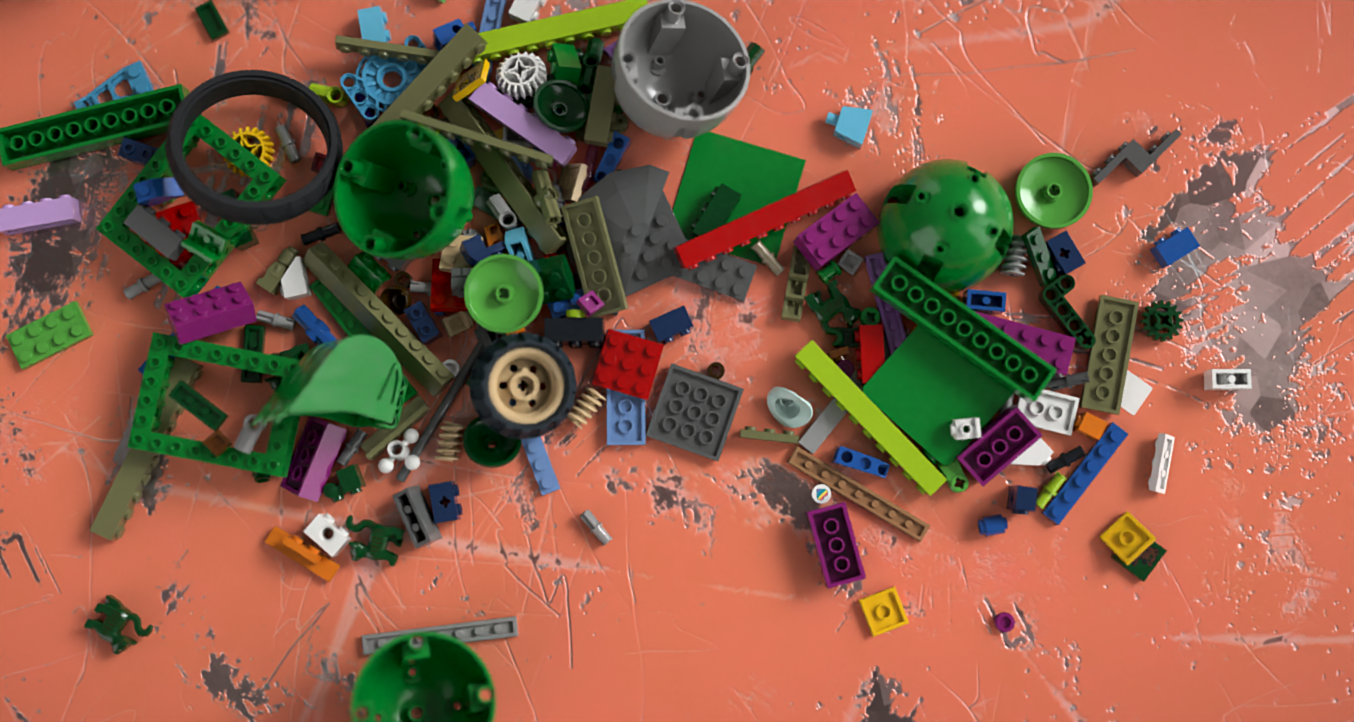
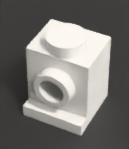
(973, 424)

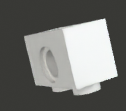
(1227, 379)
(317, 529)

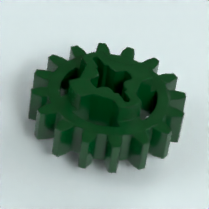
(1155, 326)

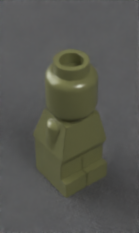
(274, 274)

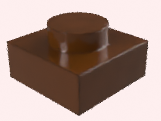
(838, 354)
(217, 442)

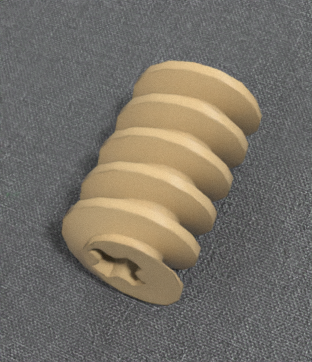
(585, 406)
(450, 441)

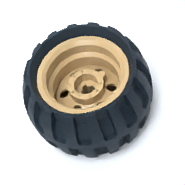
(551, 403)

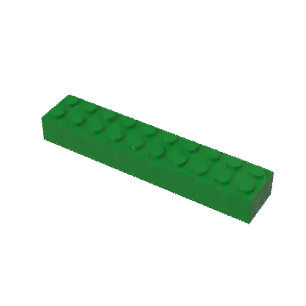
(89, 128)
(963, 330)

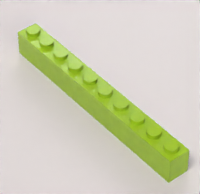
(557, 29)
(867, 414)

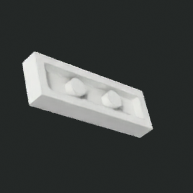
(1161, 463)

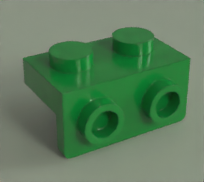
(206, 242)
(369, 271)

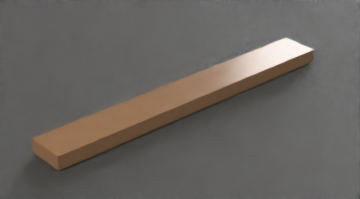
(858, 494)

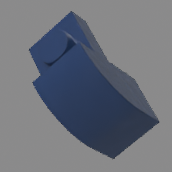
(475, 250)

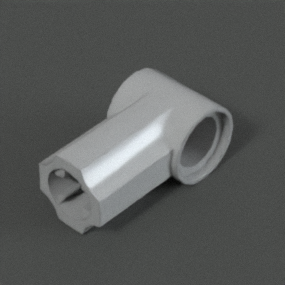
(502, 211)
(248, 435)

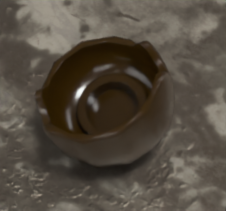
(396, 299)

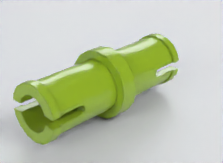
(1050, 490)

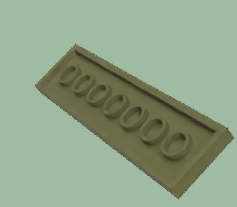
(486, 142)

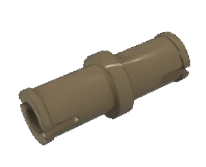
(768, 258)

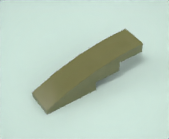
(795, 287)

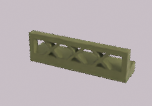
(410, 415)

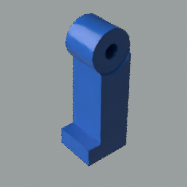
(612, 156)
(860, 461)

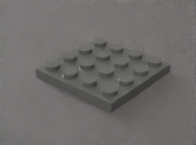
(694, 412)

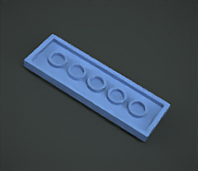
(626, 413)

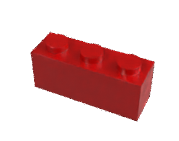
(869, 351)

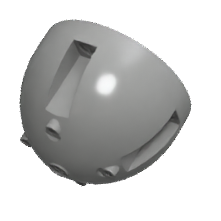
(684, 60)

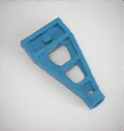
(134, 73)

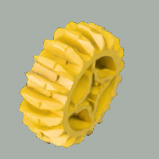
(263, 148)

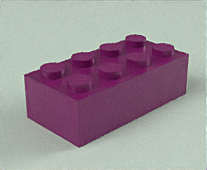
(836, 232)
(210, 312)
(999, 445)
(835, 545)

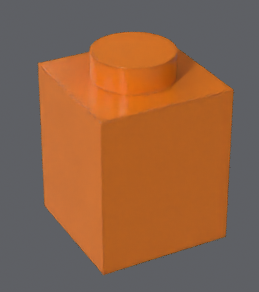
(1089, 426)

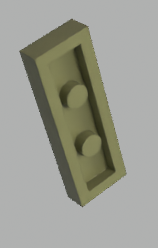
(769, 435)

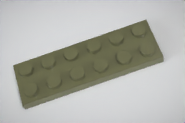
(594, 254)
(1110, 354)

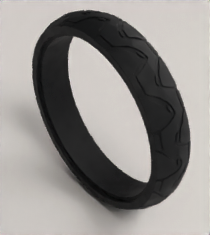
(253, 83)

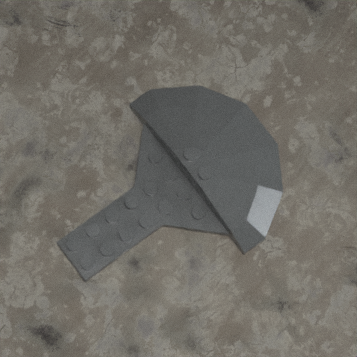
(646, 231)

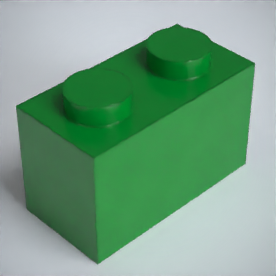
(564, 62)

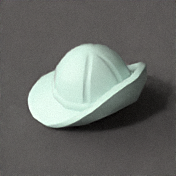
(788, 407)

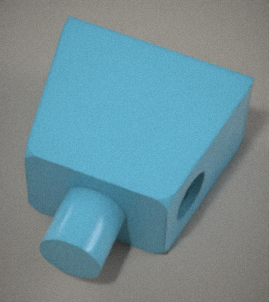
(850, 124)

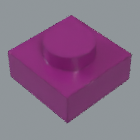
(590, 303)

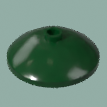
(561, 97)
(476, 445)

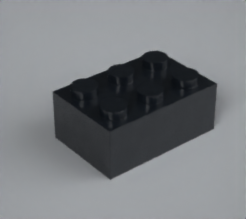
(576, 331)

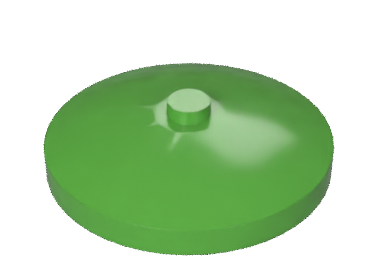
(1053, 191)
(503, 293)

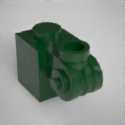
(350, 482)

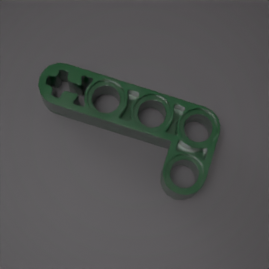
(1070, 314)

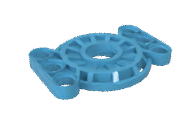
(372, 84)

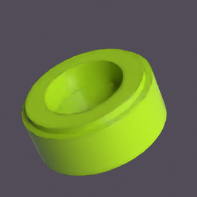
(575, 313)

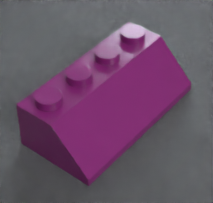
(314, 458)

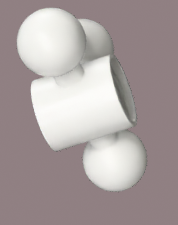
(411, 461)

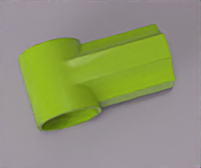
(328, 94)

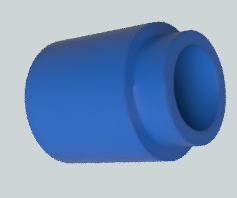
(992, 525)

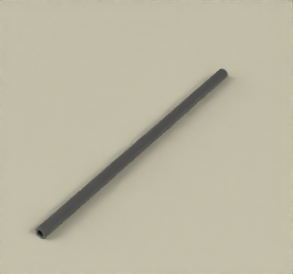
(443, 407)

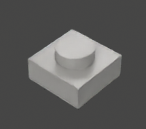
(850, 262)

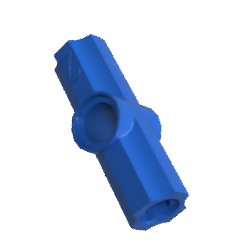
(314, 326)

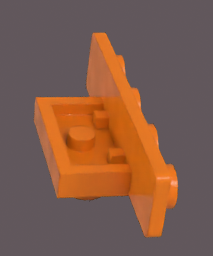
(302, 553)

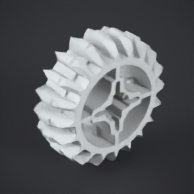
(521, 75)

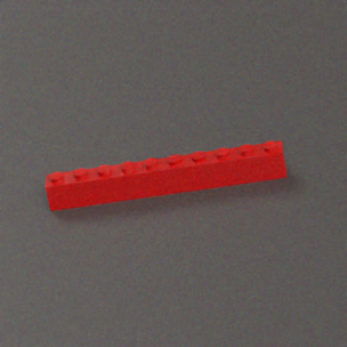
(764, 219)

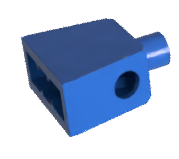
(446, 32)

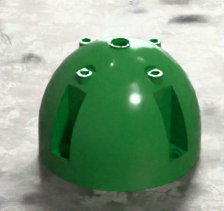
(393, 187)
(918, 227)
(444, 675)

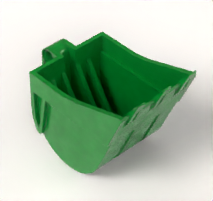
(344, 382)

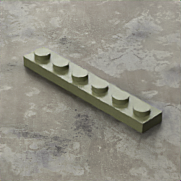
(385, 50)

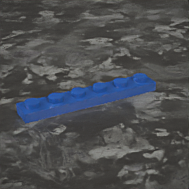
(1084, 473)

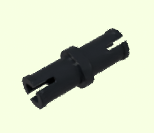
(321, 233)
(1065, 459)

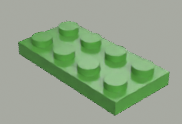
(49, 335)

